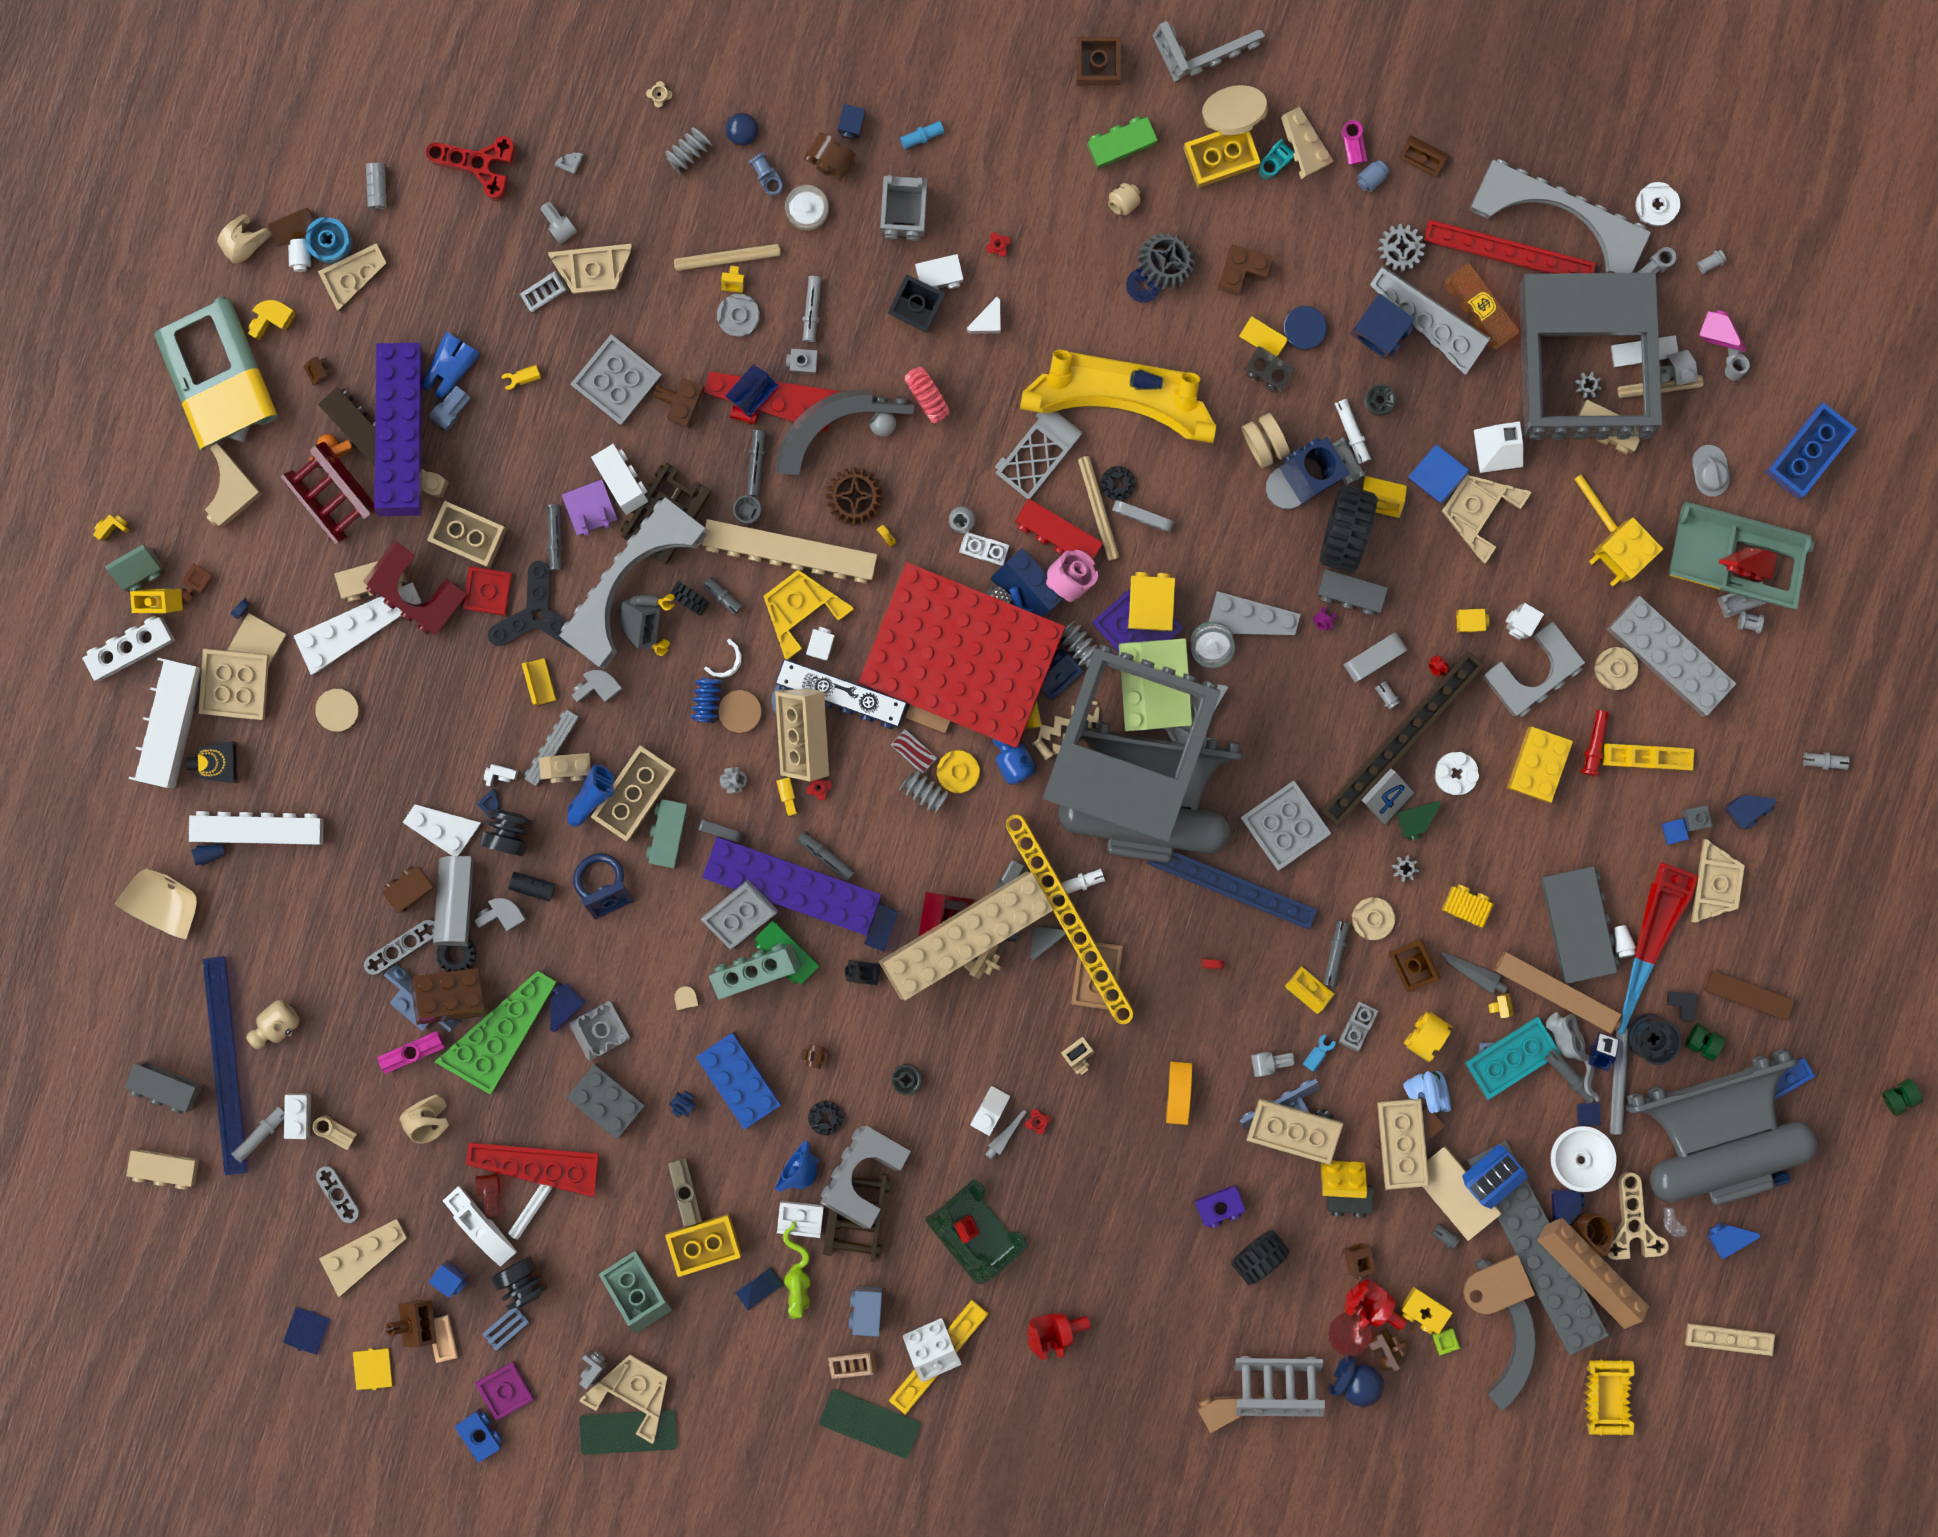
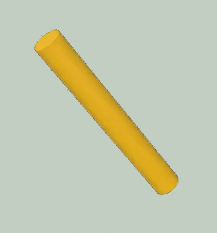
(1596, 503)

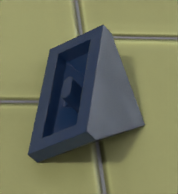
(759, 1288)

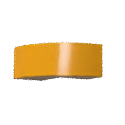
(1179, 1093)

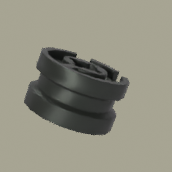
(1386, 393)
(900, 1086)

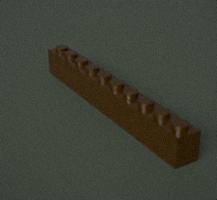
(1401, 738)

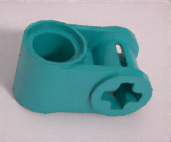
(1278, 157)

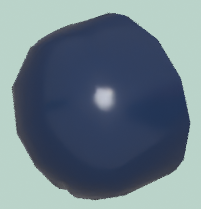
(741, 129)

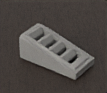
(541, 285)

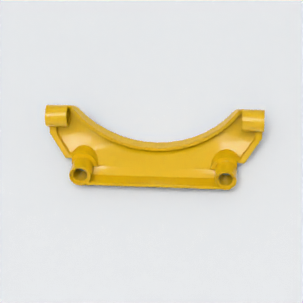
(1105, 382)

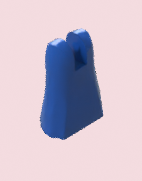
(449, 364)
(593, 793)

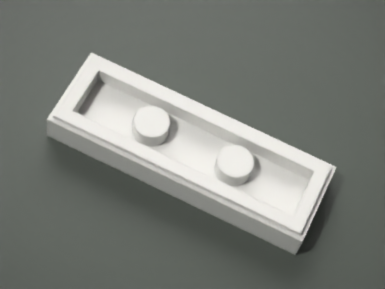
(1631, 352)

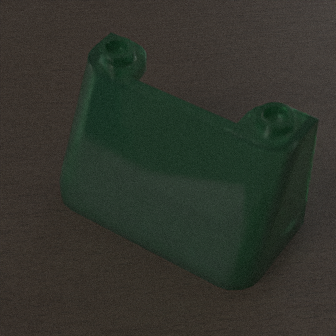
(987, 1252)

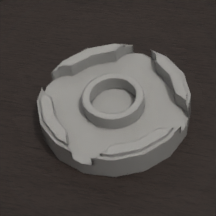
(738, 315)
(1280, 491)

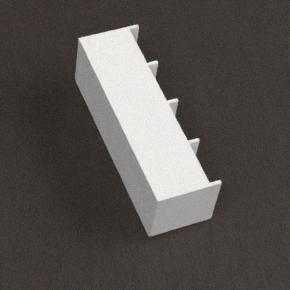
(168, 724)

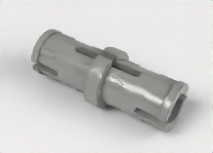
(1825, 761)

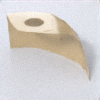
(158, 905)

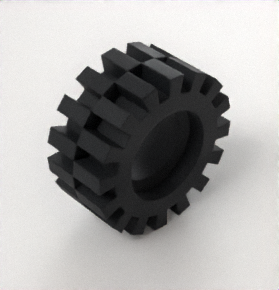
(690, 598)
(448, 965)

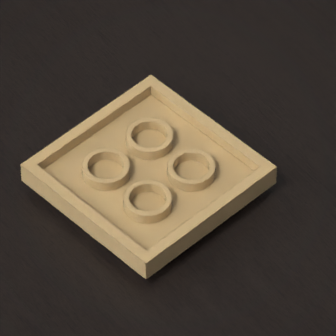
(233, 684)

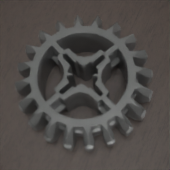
(1150, 256)

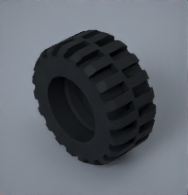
(1348, 529)

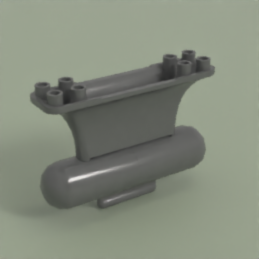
(1194, 828)
(1725, 1134)

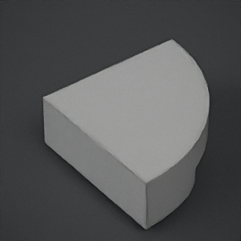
(570, 162)

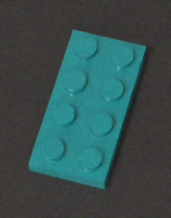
(1511, 1058)

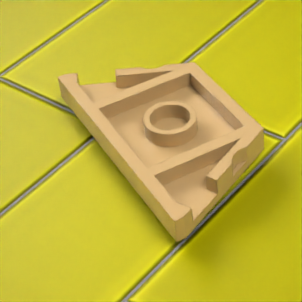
(592, 268)
(1717, 883)

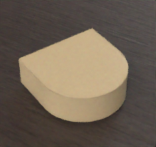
(685, 998)

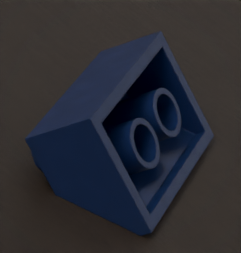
(1030, 580)

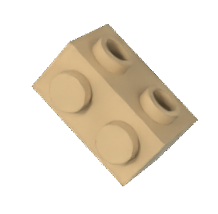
(564, 766)

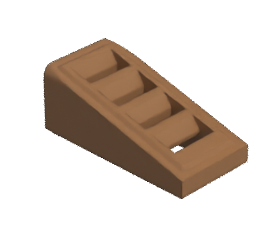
(870, 1360)

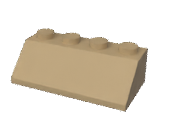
(802, 734)

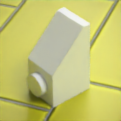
(990, 1110)

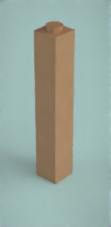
(1558, 993)

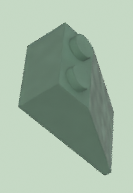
(635, 1292)

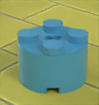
(317, 243)

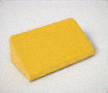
(1263, 336)
(1309, 990)

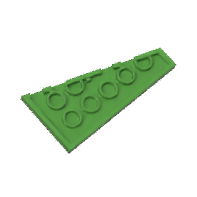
(492, 1043)

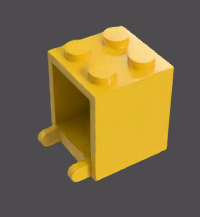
(1627, 551)

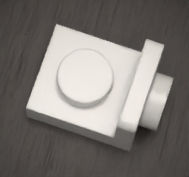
(504, 774)

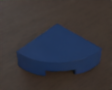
(489, 802)

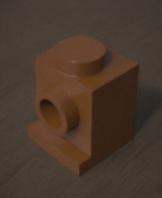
(1366, 1263)

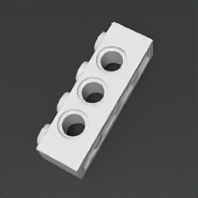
(160, 638)

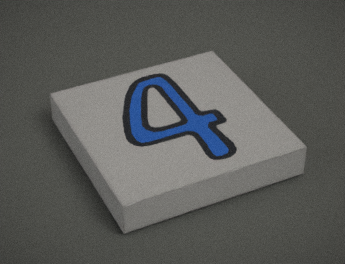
(1387, 796)

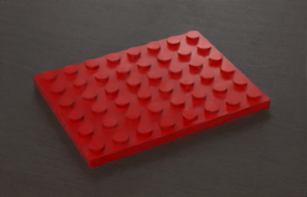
(962, 654)

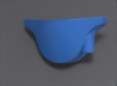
(799, 1170)

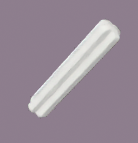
(529, 1211)

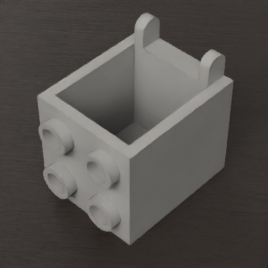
(904, 203)

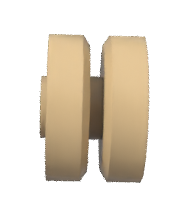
(1265, 440)

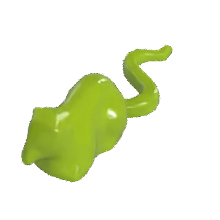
(796, 1279)

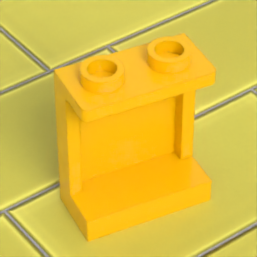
(1151, 602)

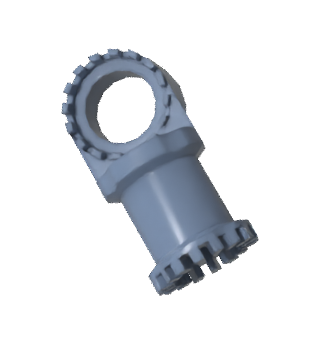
(766, 173)

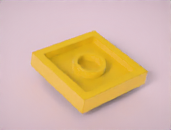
(1344, 1179)

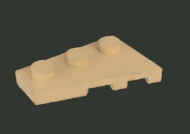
(1306, 143)
(351, 274)

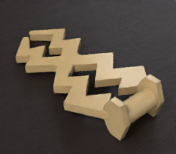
(1045, 732)

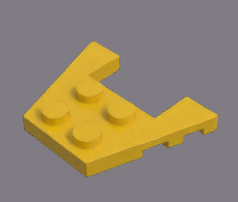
(794, 601)

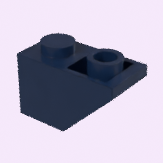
(1746, 809)

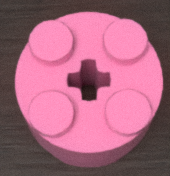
(1072, 575)

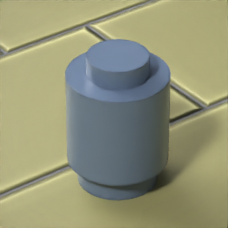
(1372, 176)

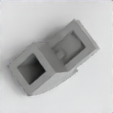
(599, 681)
(505, 909)

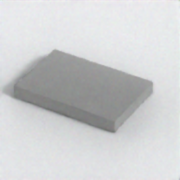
(739, 914)

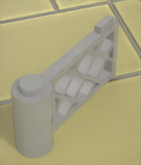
(1056, 429)

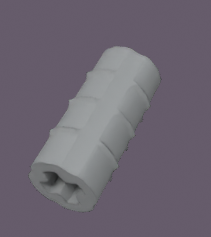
(376, 186)

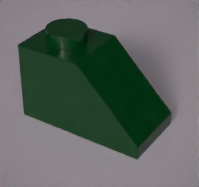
(1416, 820)

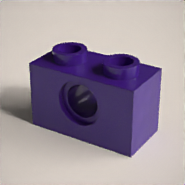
(1207, 1204)

